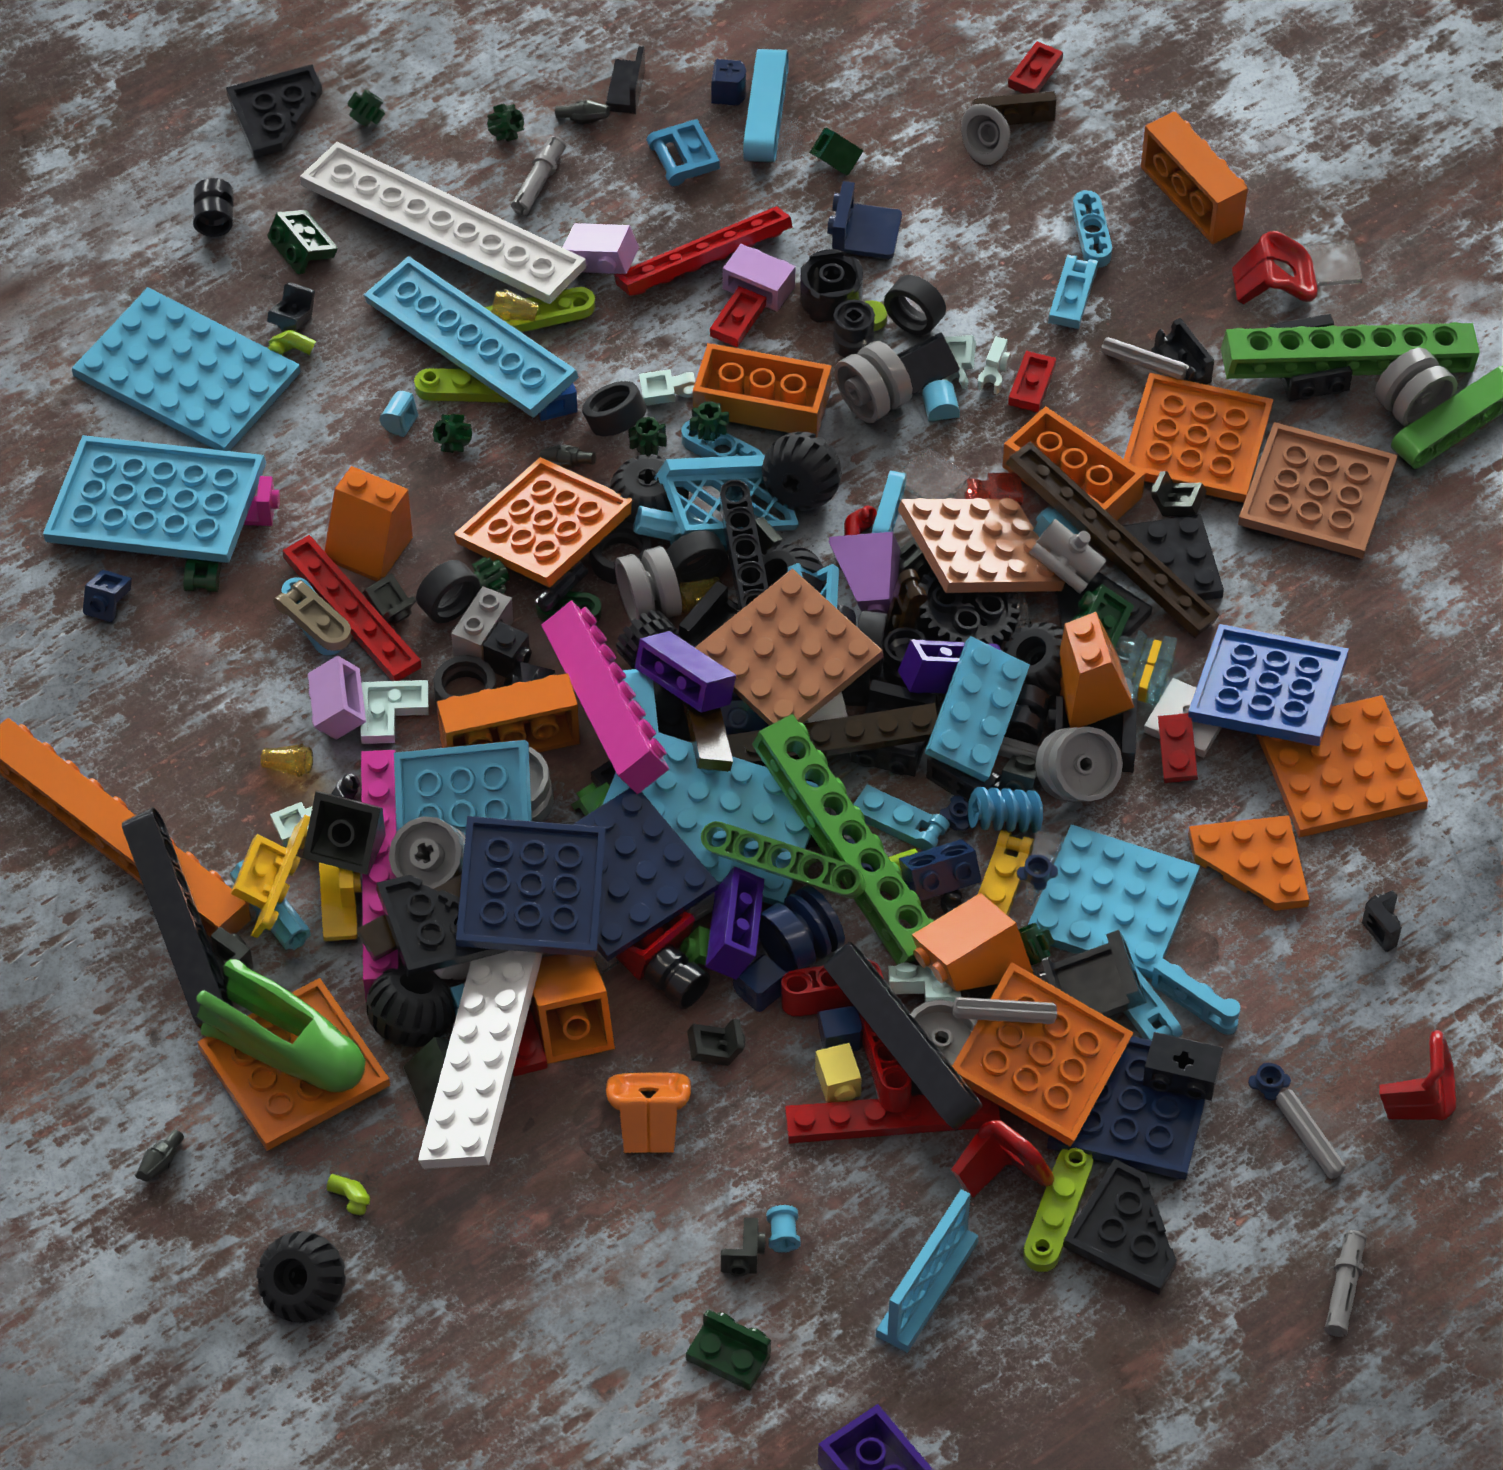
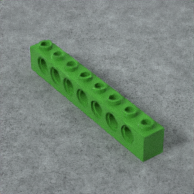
(1364, 348)
(827, 830)

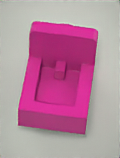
(264, 504)

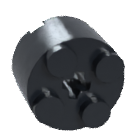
(829, 281)

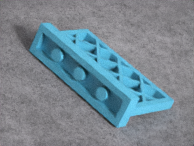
(714, 472)
(929, 1276)

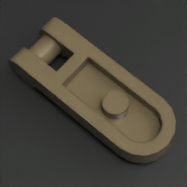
(315, 616)

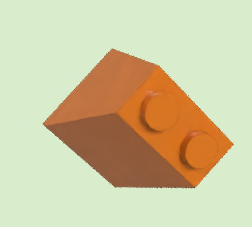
(368, 524)
(1091, 673)
(971, 945)
(571, 1008)

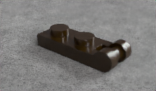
(1023, 107)
(906, 601)

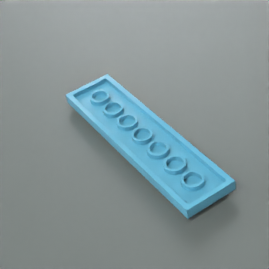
(471, 336)

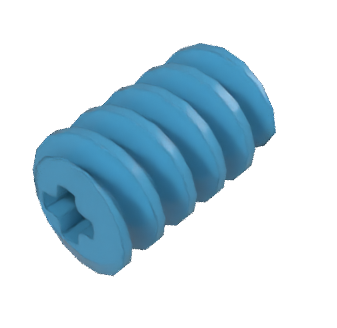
(1005, 807)

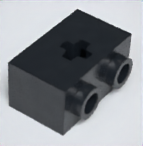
(1182, 1066)

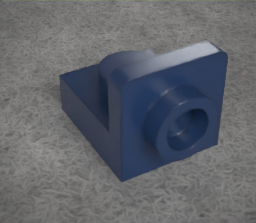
(103, 594)

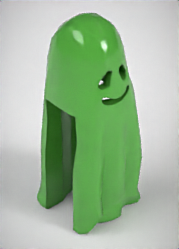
(317, 1056)

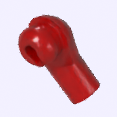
(859, 520)

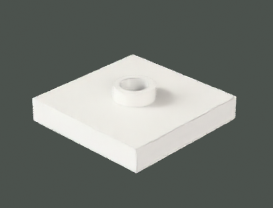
(1177, 700)

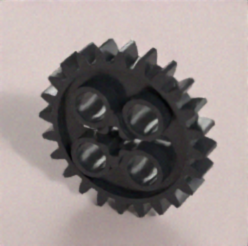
(958, 616)

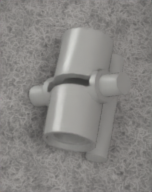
(1068, 555)

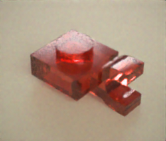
(995, 487)

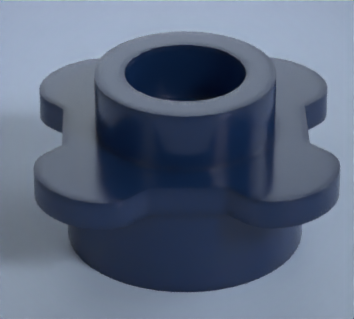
(957, 821)
(1040, 864)
(1271, 1072)

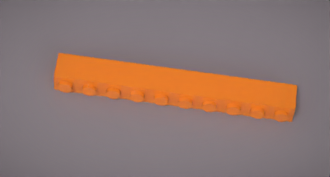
(99, 818)

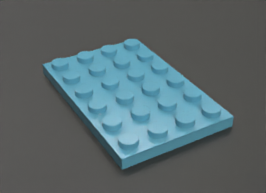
(186, 370)
(155, 498)
(741, 797)

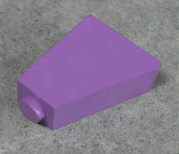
(869, 567)

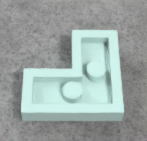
(389, 699)
(913, 979)

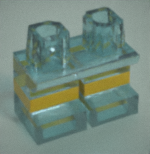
(1147, 665)

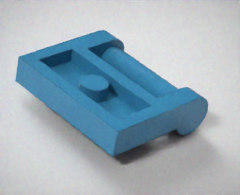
(692, 147)

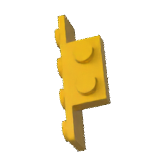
(265, 874)
(338, 902)

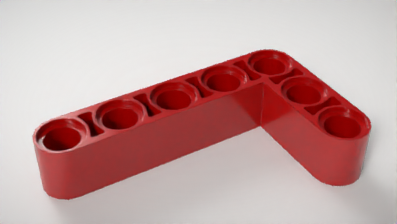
(815, 990)

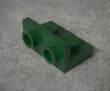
(300, 239)
(1110, 608)
(730, 1349)

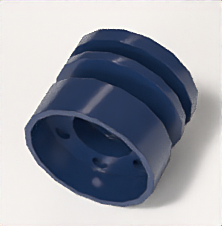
(800, 930)

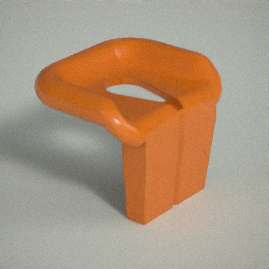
(648, 1122)

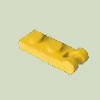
(1001, 878)

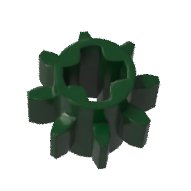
(366, 108)
(505, 122)
(709, 421)
(452, 433)
(647, 436)
(491, 574)
(1036, 942)

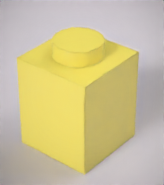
(838, 1073)

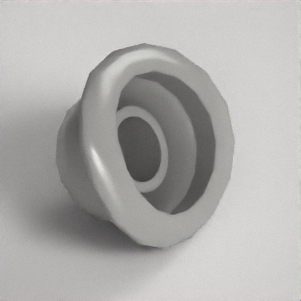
(985, 133)

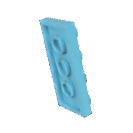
(977, 709)

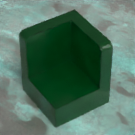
(836, 151)

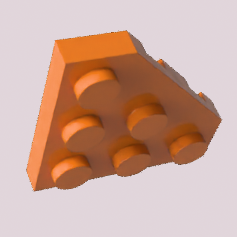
(1254, 858)

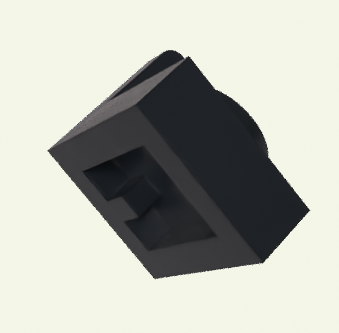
(1381, 920)

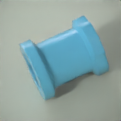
(783, 1228)

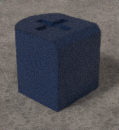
(728, 82)
(760, 983)
(840, 1027)

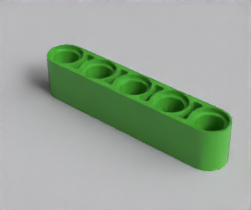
(1451, 420)
(769, 850)

